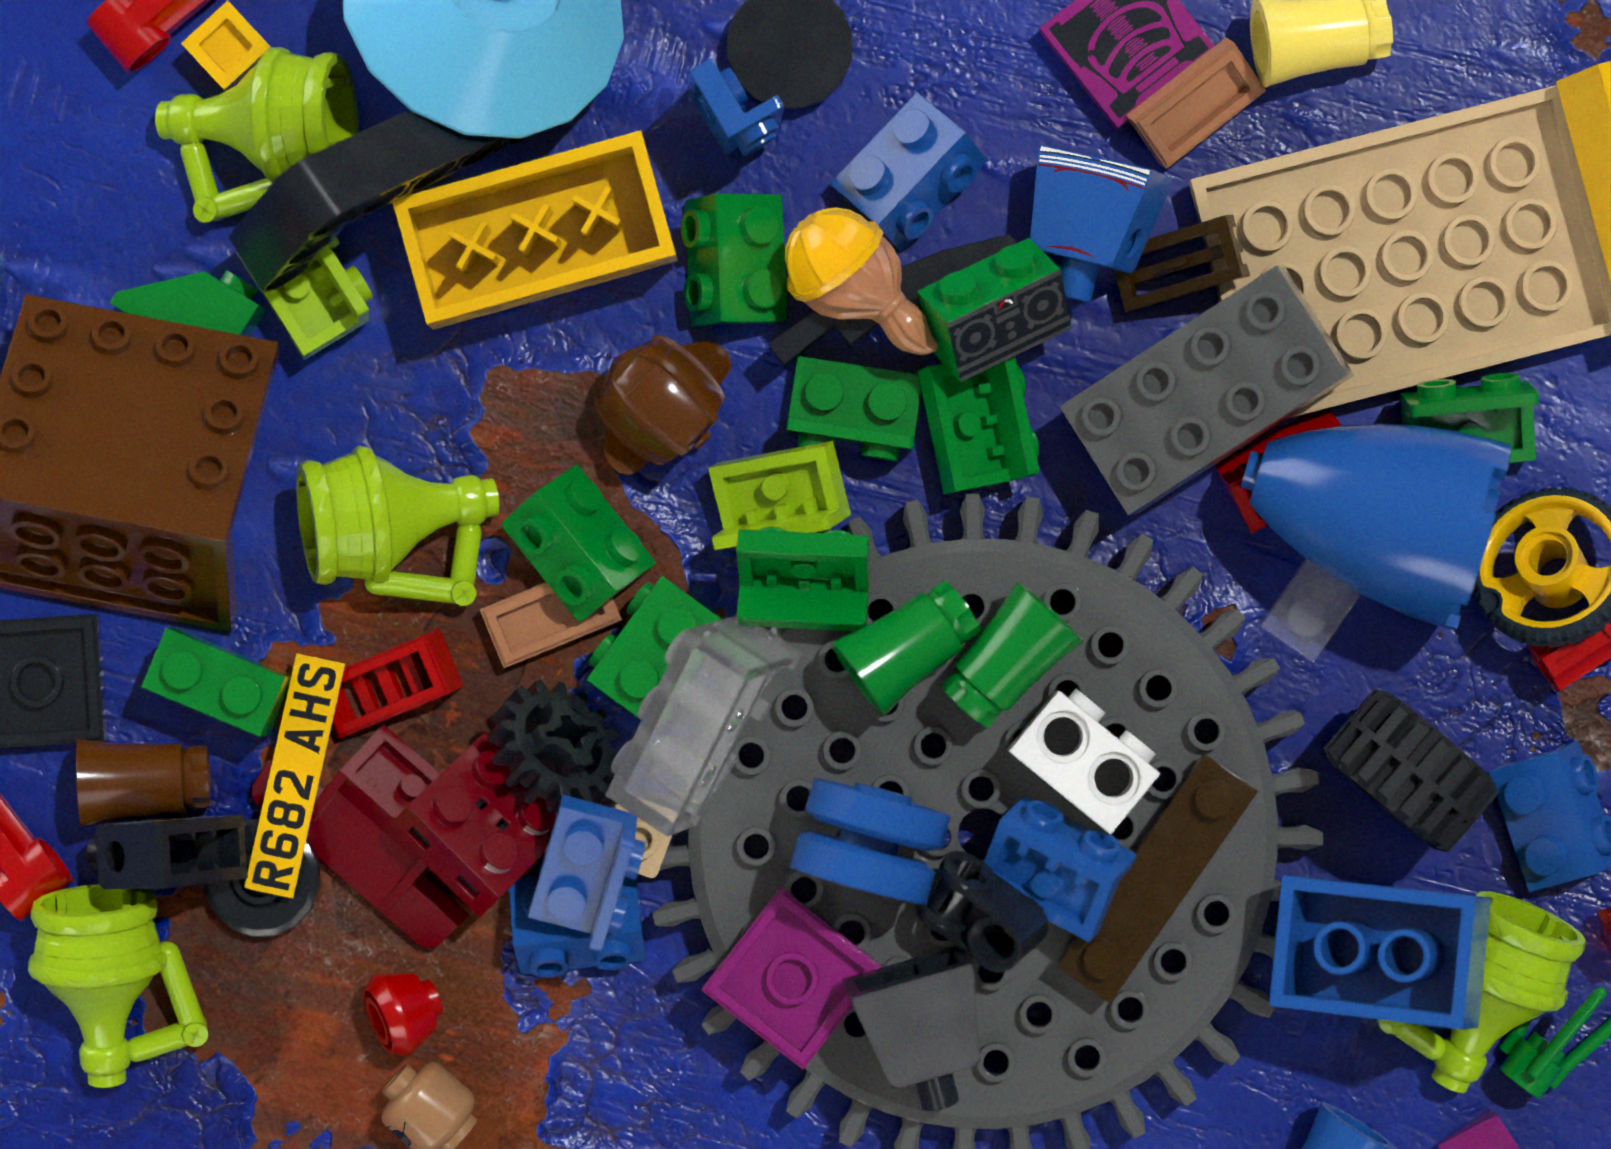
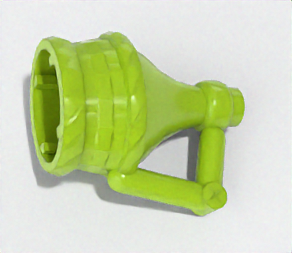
(272, 116)
(367, 516)
(97, 957)
(1523, 978)

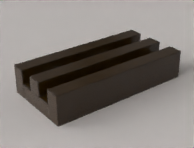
(1228, 249)

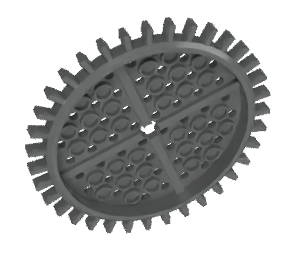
(1041, 1068)

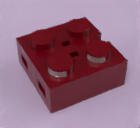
(476, 827)

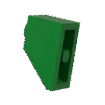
(196, 301)

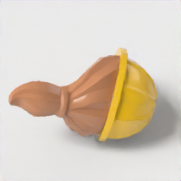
(852, 272)

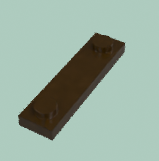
(1161, 876)

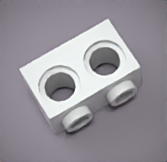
(1074, 772)

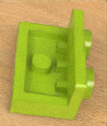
(320, 303)
(780, 489)

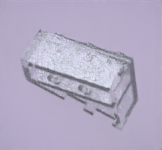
(695, 720)

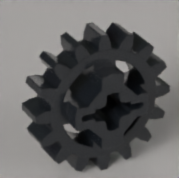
(554, 746)

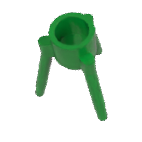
(1541, 1064)

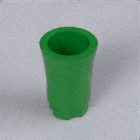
(906, 645)
(1009, 656)

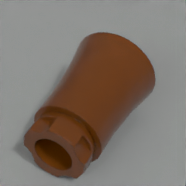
(139, 780)

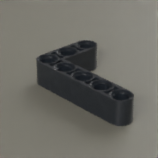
(344, 183)

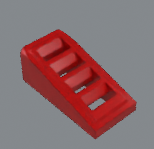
(437, 663)

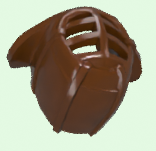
(660, 401)

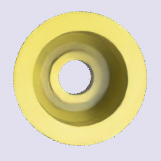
(1316, 36)

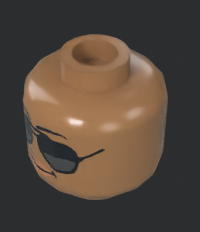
(428, 1107)

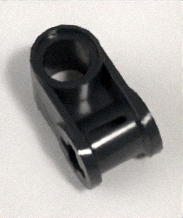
(979, 912)

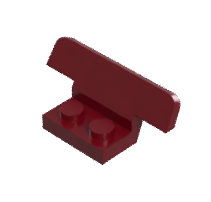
(355, 839)

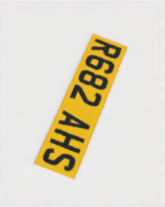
(294, 775)

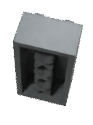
(1206, 390)

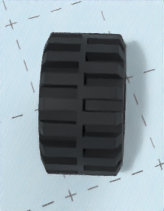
(1411, 770)

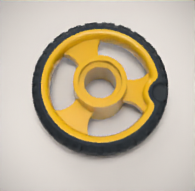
(1505, 598)

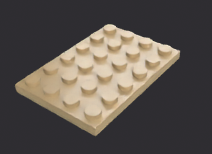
(1427, 242)

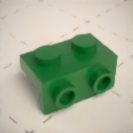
(735, 259)
(1494, 410)
(979, 426)
(577, 542)
(803, 579)
(635, 659)

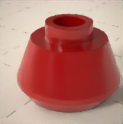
(401, 1010)

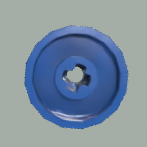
(870, 839)

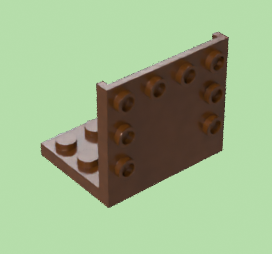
(127, 459)

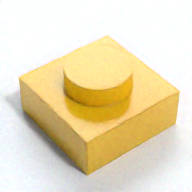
(226, 46)

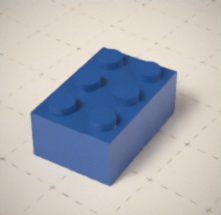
(1380, 952)

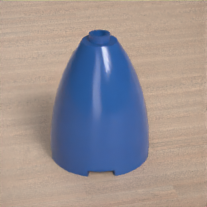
(1385, 509)

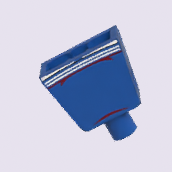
(1093, 214)

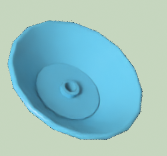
(489, 62)

